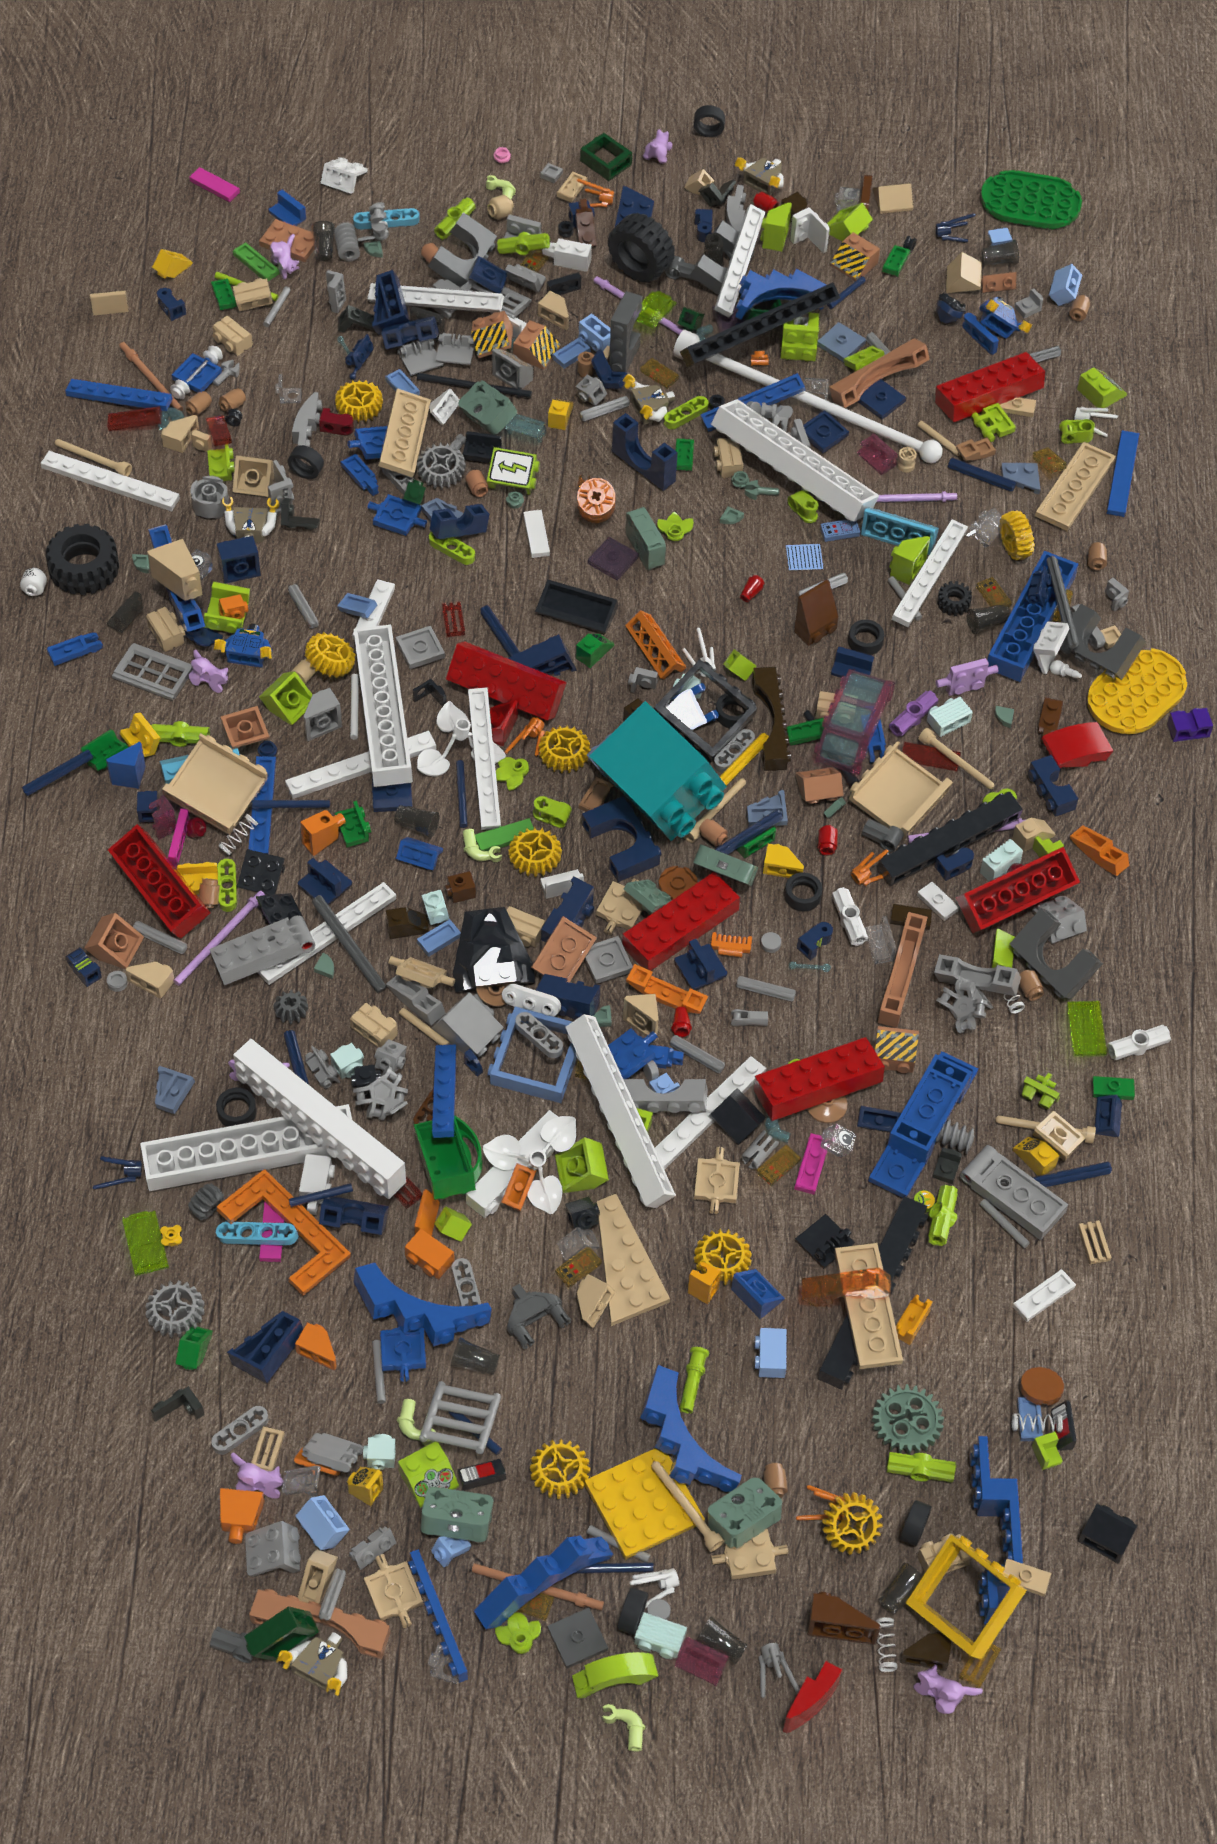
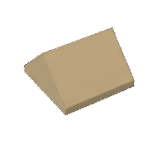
(894, 198)
(963, 274)
(109, 302)
(253, 475)
(641, 1013)
(1059, 1135)

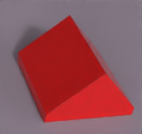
(503, 720)

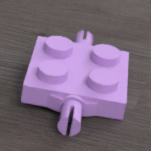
(967, 677)

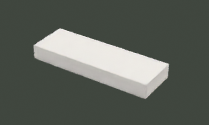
(536, 533)
(1044, 1295)

